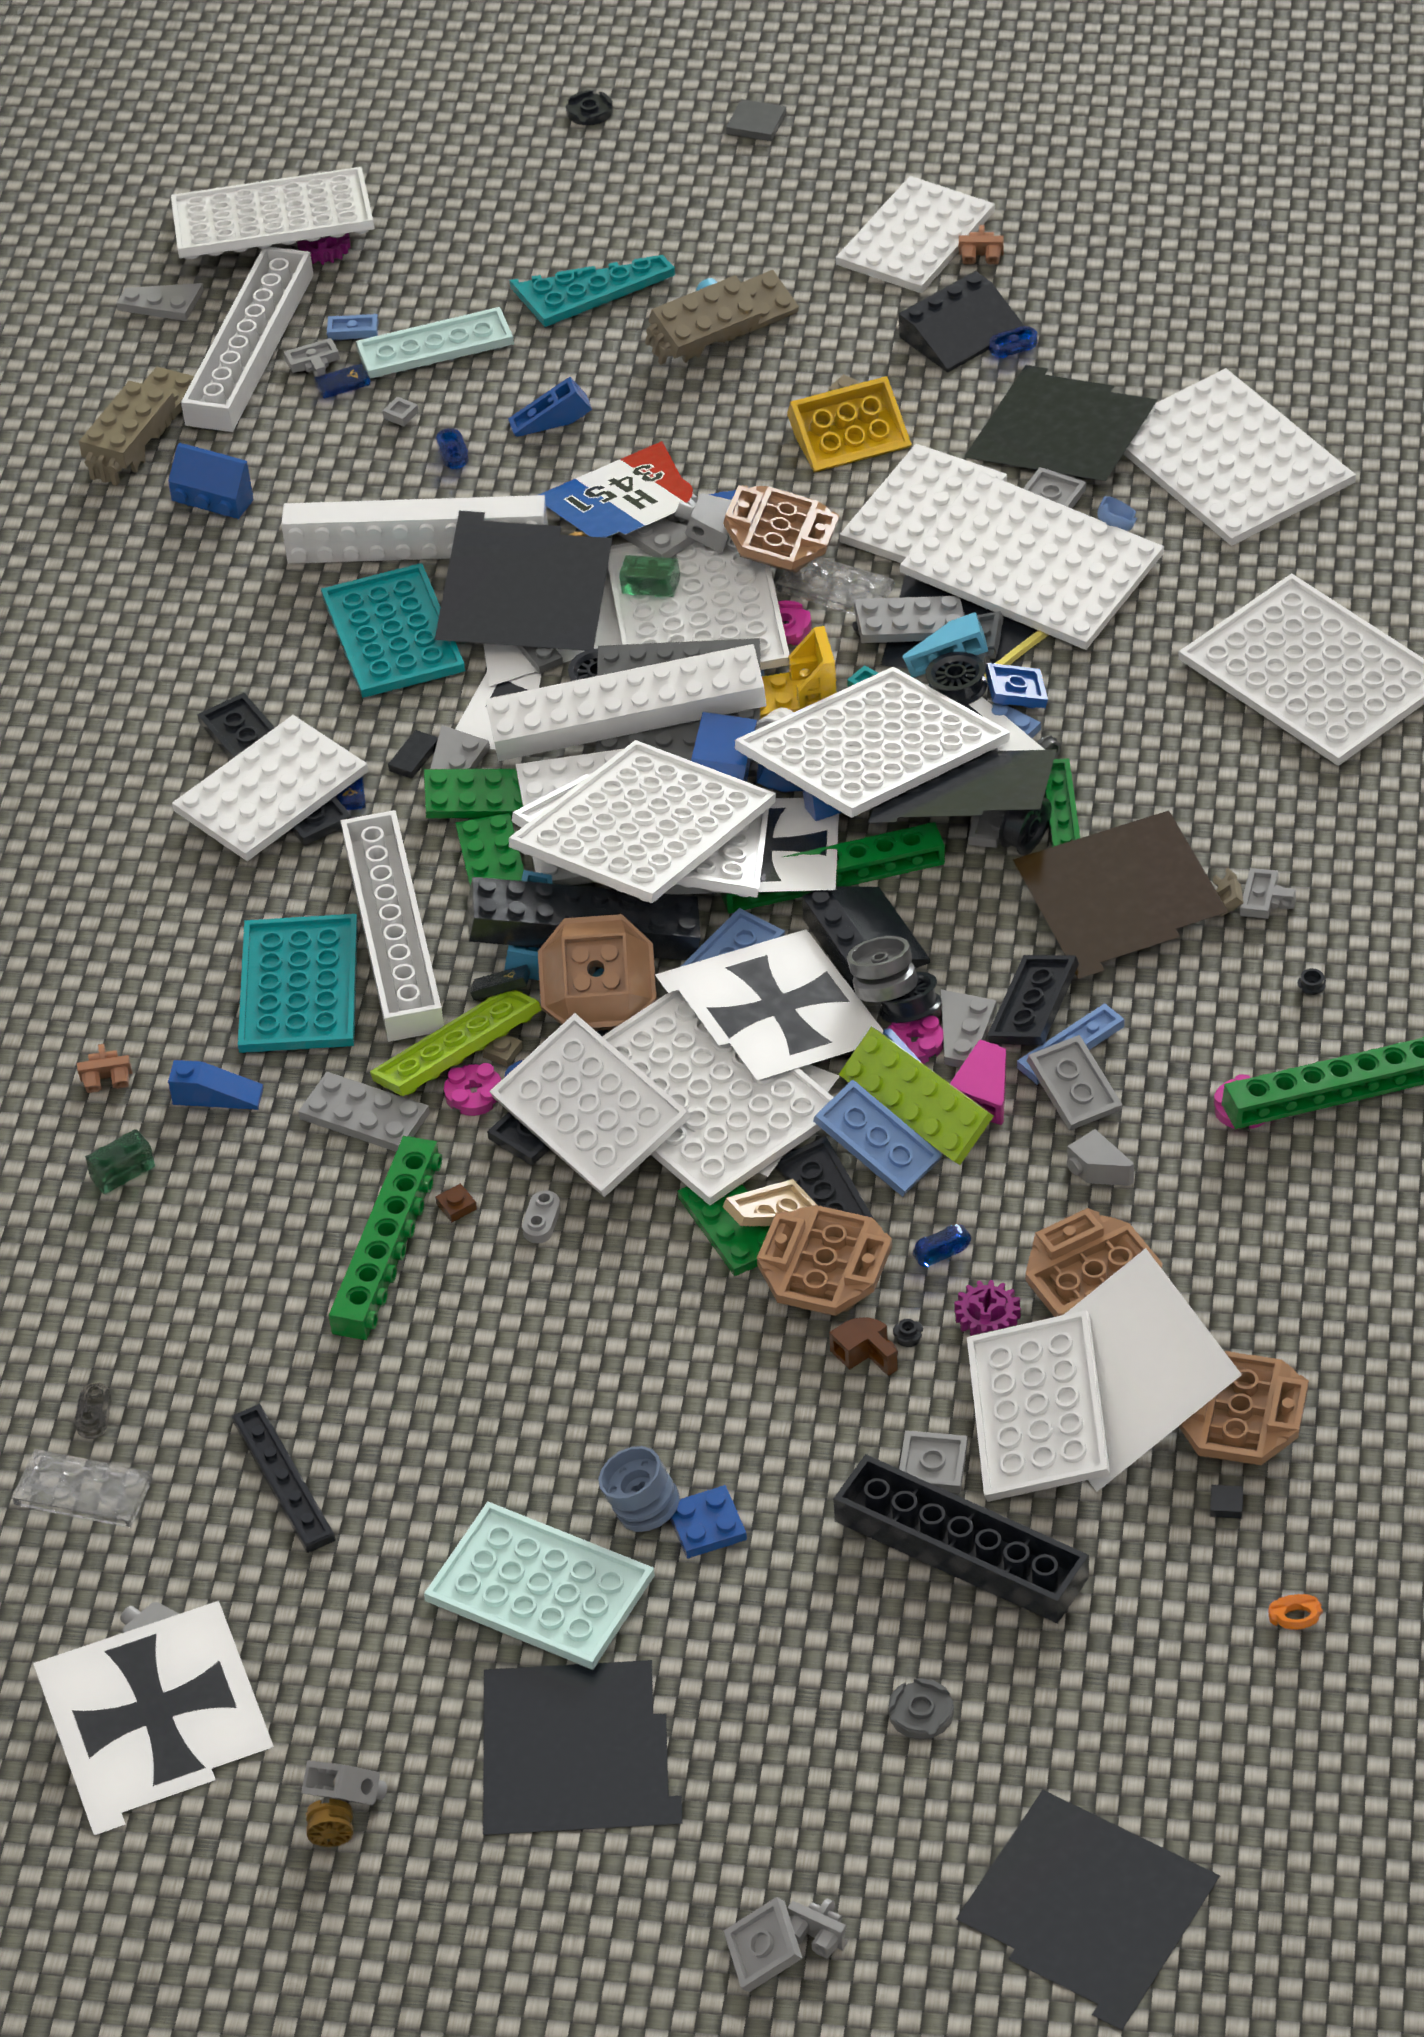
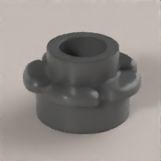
(1049, 743)

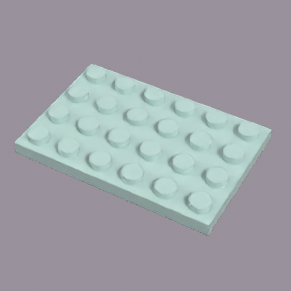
(539, 1585)

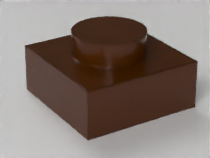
(456, 1202)

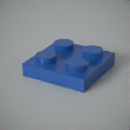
(1016, 685)
(707, 1522)

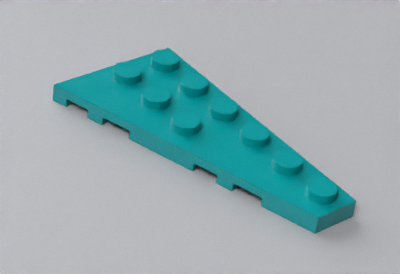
(585, 288)

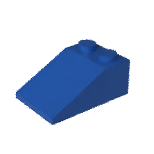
(716, 744)

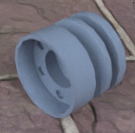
(639, 1489)

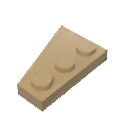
(761, 1205)

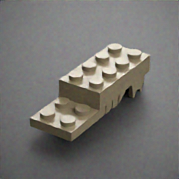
(717, 314)
(131, 421)

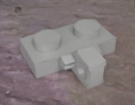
(312, 357)
(1263, 894)

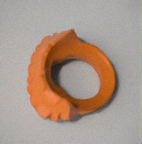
(1301, 1602)

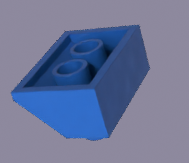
(210, 481)

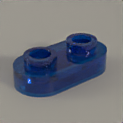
(1013, 341)
(452, 448)
(941, 1245)

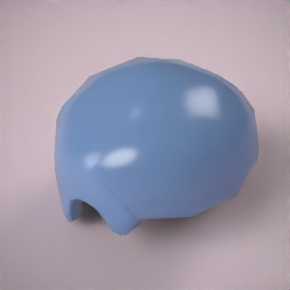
(1116, 513)

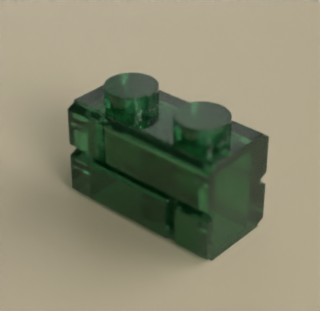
(649, 576)
(120, 1161)

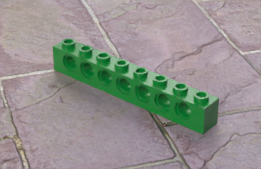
(864, 862)
(1324, 1084)
(385, 1238)

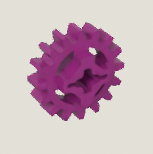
(326, 248)
(987, 1308)

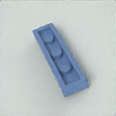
(1092, 1029)

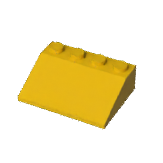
(848, 424)

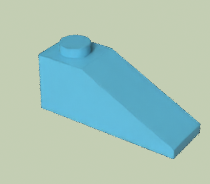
(958, 635)

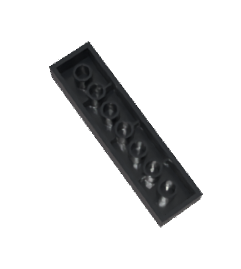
(531, 911)
(961, 1538)

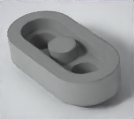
(544, 1211)

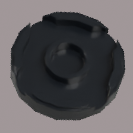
(589, 107)

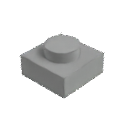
(400, 411)

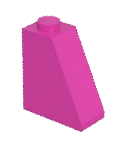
(984, 1078)

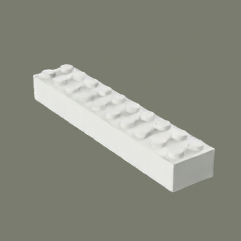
(247, 339)
(392, 527)
(625, 702)
(392, 926)

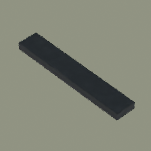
(283, 1478)

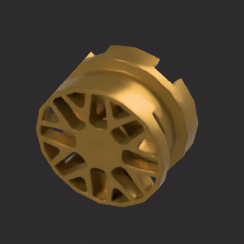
(329, 1822)

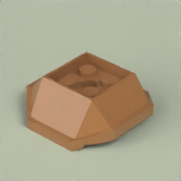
(779, 527)
(596, 942)
(1079, 1256)
(823, 1258)
(1252, 1415)

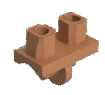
(981, 244)
(102, 1066)

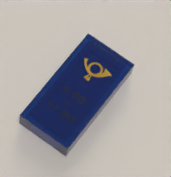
(342, 381)
(353, 796)

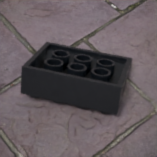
(957, 321)
(852, 916)

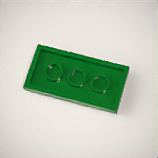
(471, 792)
(487, 849)
(734, 1243)

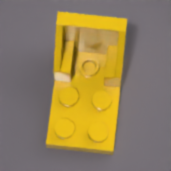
(799, 686)

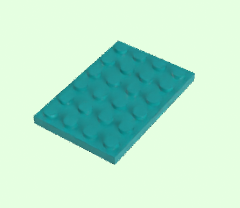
(390, 630)
(298, 983)

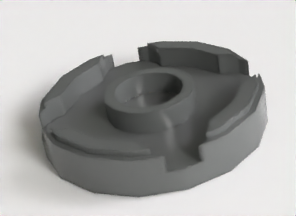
(921, 1709)

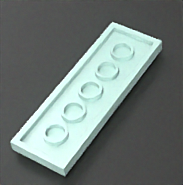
(434, 342)

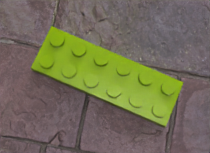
(455, 1042)
(917, 1095)

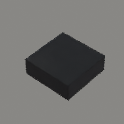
(1226, 1501)

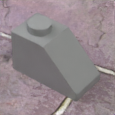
(1099, 1161)

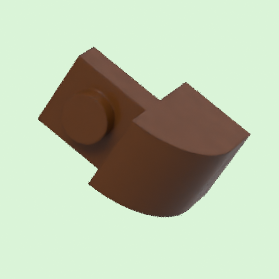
(861, 1340)

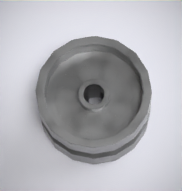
(882, 969)

